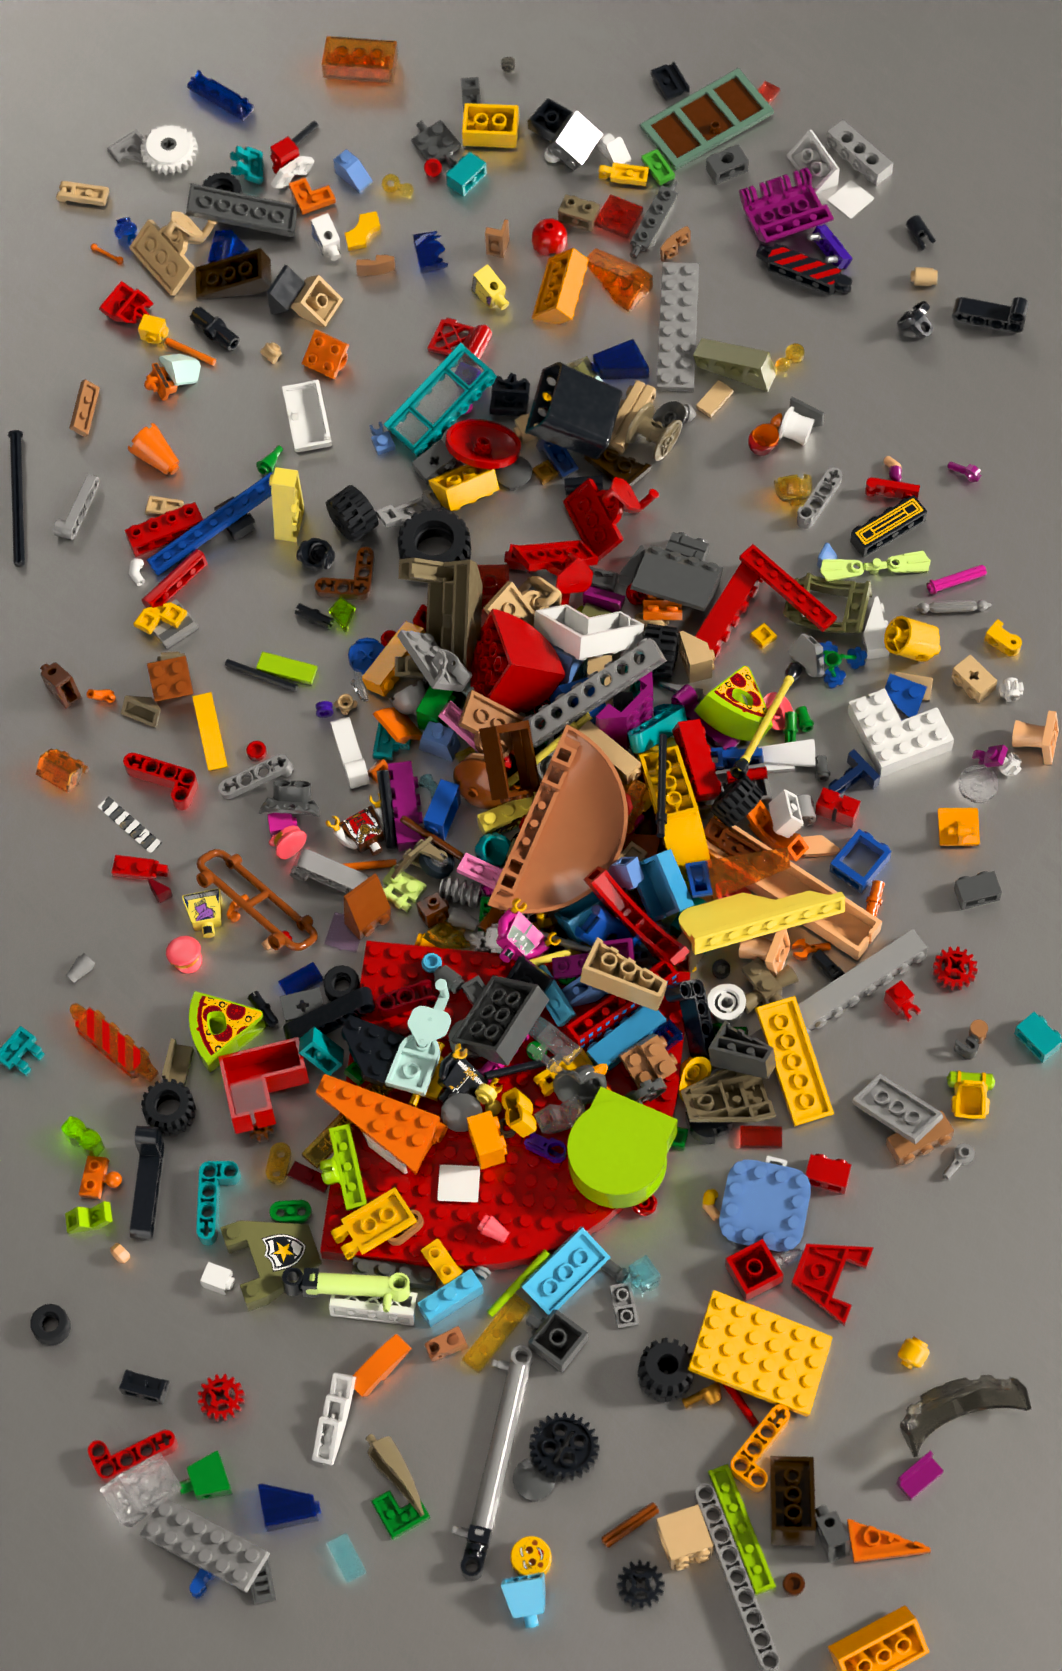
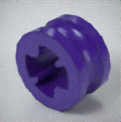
(324, 709)

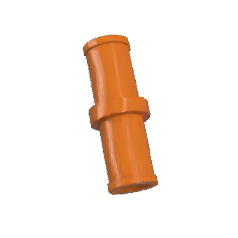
(874, 899)

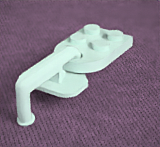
(416, 1064)

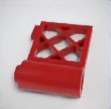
(475, 341)

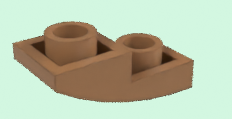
(670, 246)
(381, 265)

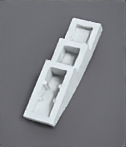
(334, 1418)

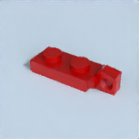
(138, 868)

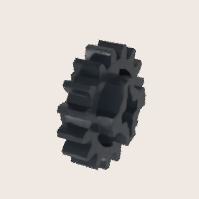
(633, 1577)

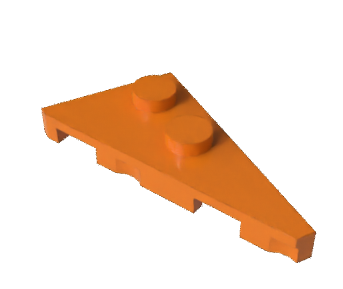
(873, 1544)

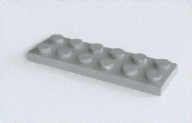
(205, 1544)

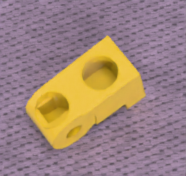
(1003, 640)

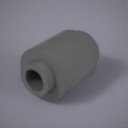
(452, 978)

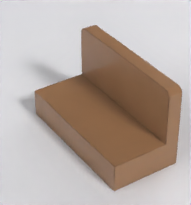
(497, 240)

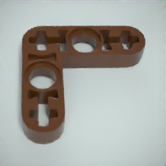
(357, 583)

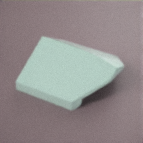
(181, 368)

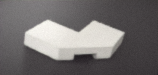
(298, 166)

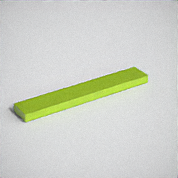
(741, 1529)

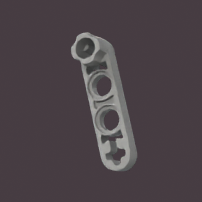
(807, 522)
(69, 527)
(256, 780)

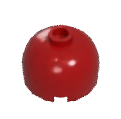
(549, 237)

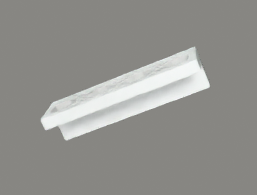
(373, 1311)

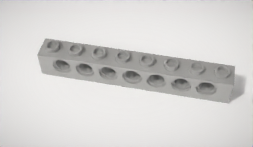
(586, 703)

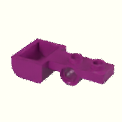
(572, 965)

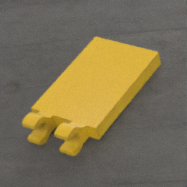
(374, 1223)

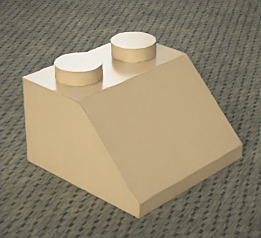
(317, 301)
(696, 657)

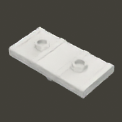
(307, 416)

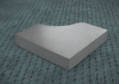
(127, 148)

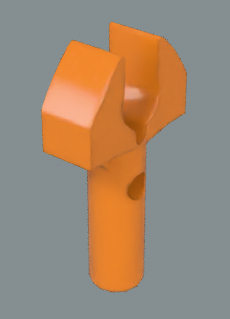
(807, 949)

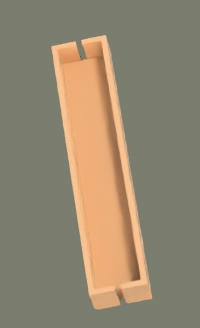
(846, 931)

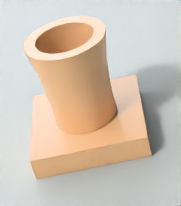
(1038, 736)
(773, 951)

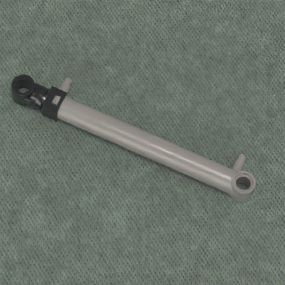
(480, 1529)

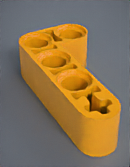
(763, 1444)

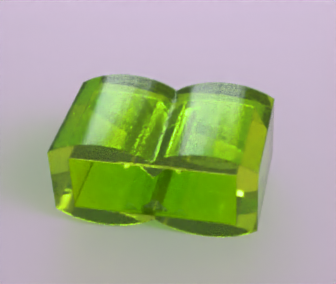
(82, 1137)

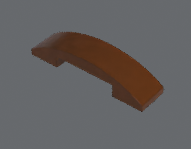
(727, 841)

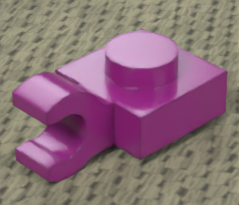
(993, 757)

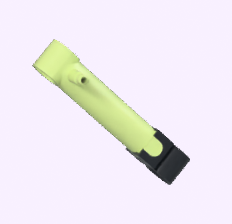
(315, 1283)

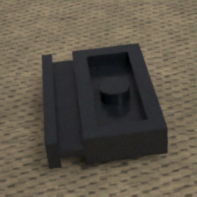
(670, 81)

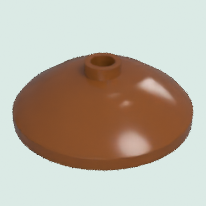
(474, 783)

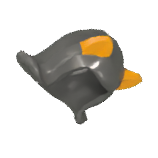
(581, 1082)

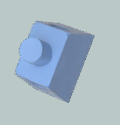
(440, 741)

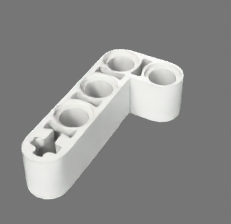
(350, 753)

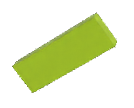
(287, 668)

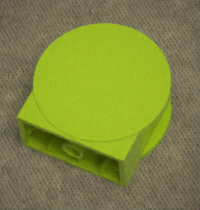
(619, 1150)

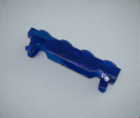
(221, 96)

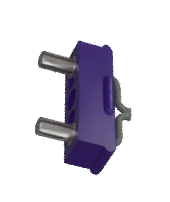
(831, 247)

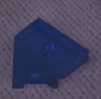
(225, 245)

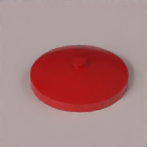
(483, 444)

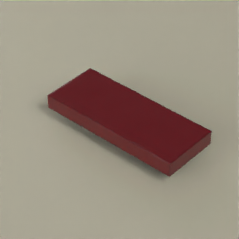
(307, 1176)

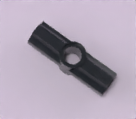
(214, 328)

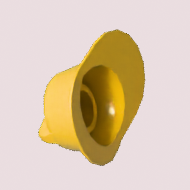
(692, 1071)

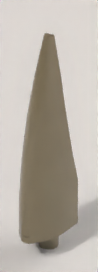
(391, 1463)

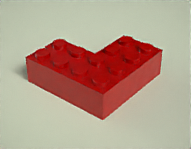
(255, 1074)

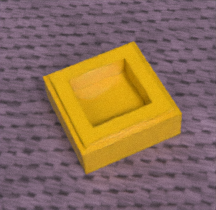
(763, 636)

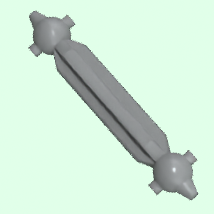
(952, 606)

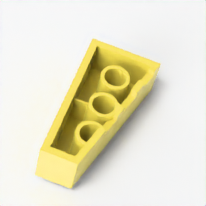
(287, 504)

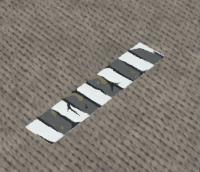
(129, 824)

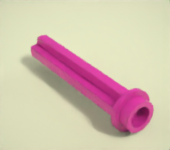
(956, 579)

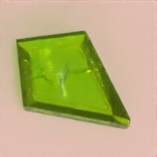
(342, 612)

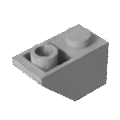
(809, 654)

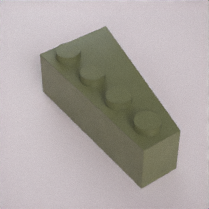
(736, 362)

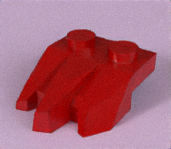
(126, 304)

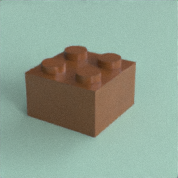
(170, 678)

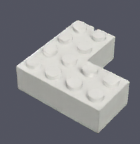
(587, 635)
(894, 742)

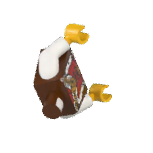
(362, 829)

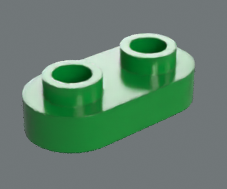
(290, 1211)

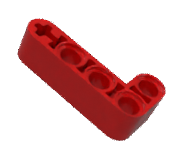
(138, 766)
(133, 1451)

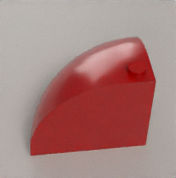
(515, 663)

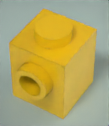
(153, 329)

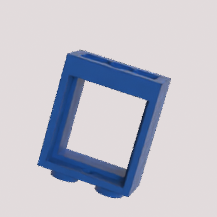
(442, 809)
(851, 877)

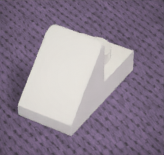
(613, 149)

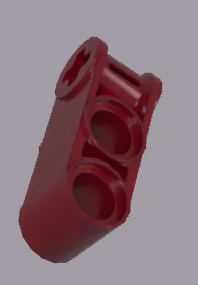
(415, 992)

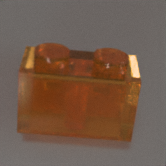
(60, 769)

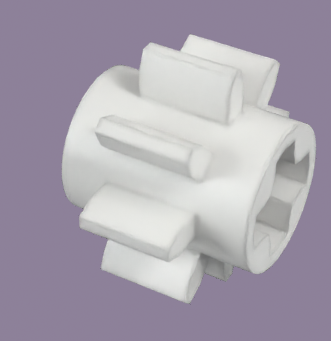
(1011, 689)
(1011, 764)
(478, 942)

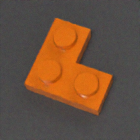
(311, 200)

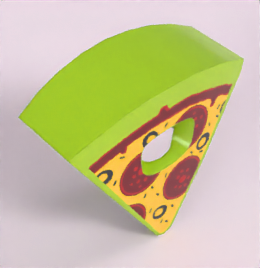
(727, 711)
(221, 1027)

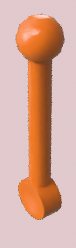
(119, 260)

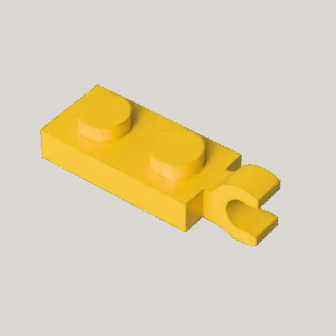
(625, 174)

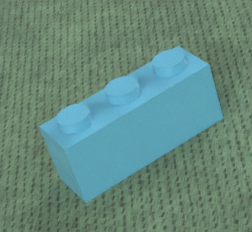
(450, 1297)

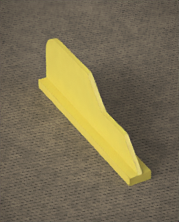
(751, 916)

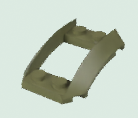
(856, 605)

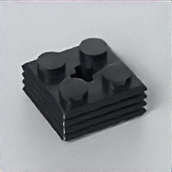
(548, 119)

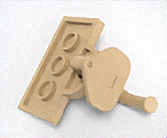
(164, 249)
(524, 602)

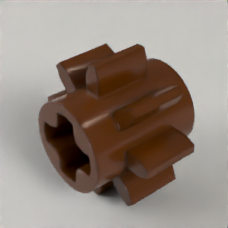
(261, 1136)

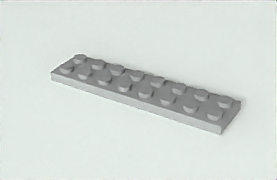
(678, 327)

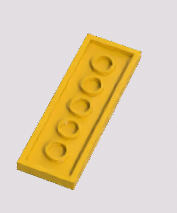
(795, 1061)

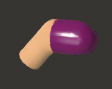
(895, 468)

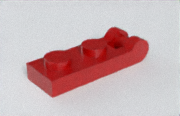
(890, 488)

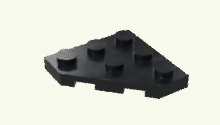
(371, 1048)

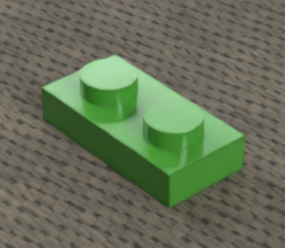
(658, 167)

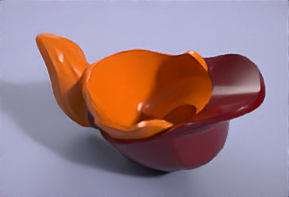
(765, 436)

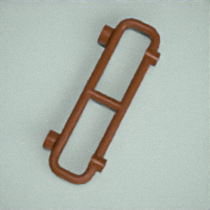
(277, 939)

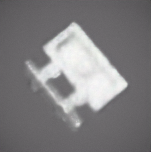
(558, 1044)

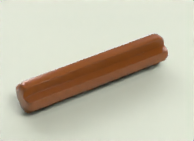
(630, 1524)

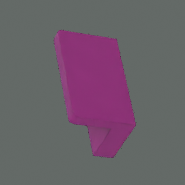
(605, 599)
(919, 1476)

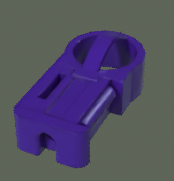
(542, 1147)

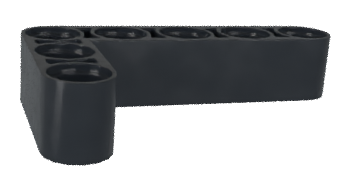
(151, 1152)

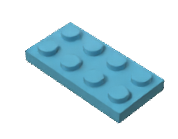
(565, 1271)

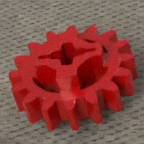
(954, 976)
(226, 1390)

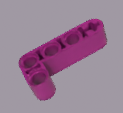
(689, 699)

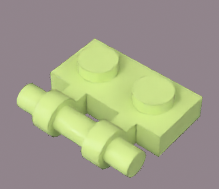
(407, 886)

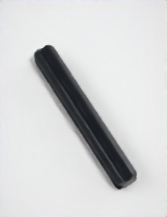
(387, 809)

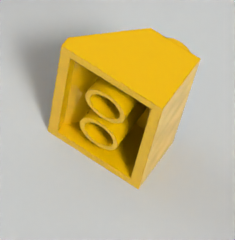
(463, 486)

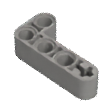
(326, 871)

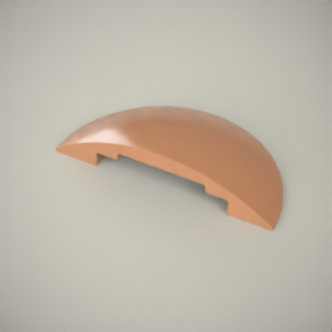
(568, 831)

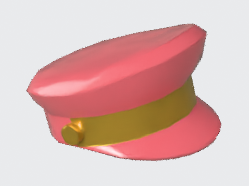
(288, 841)
(184, 954)

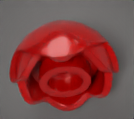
(634, 596)
(649, 1208)

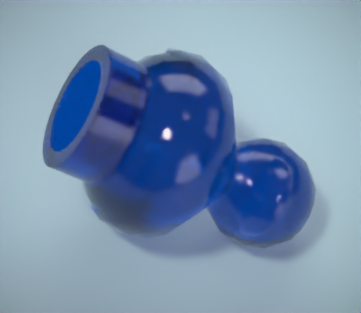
(124, 228)

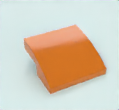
(398, 725)

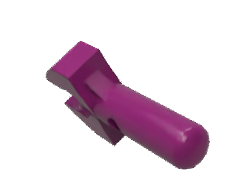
(970, 471)

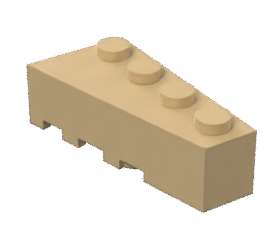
(622, 977)

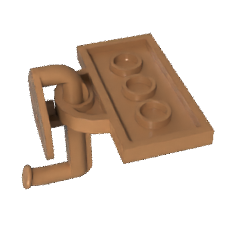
(482, 713)

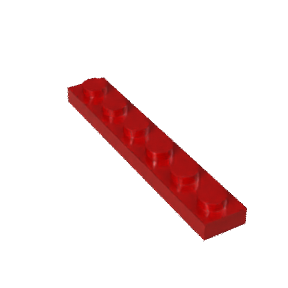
(788, 588)

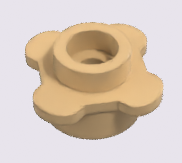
(345, 698)

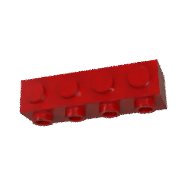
(162, 529)
(697, 759)

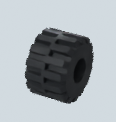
(352, 513)
(667, 640)
(665, 1357)

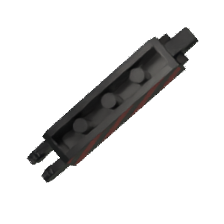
(804, 269)

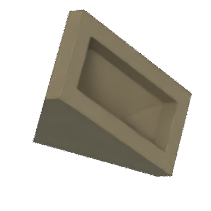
(141, 709)

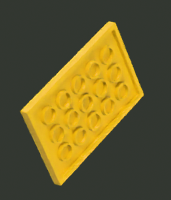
(760, 1353)

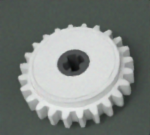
(169, 149)

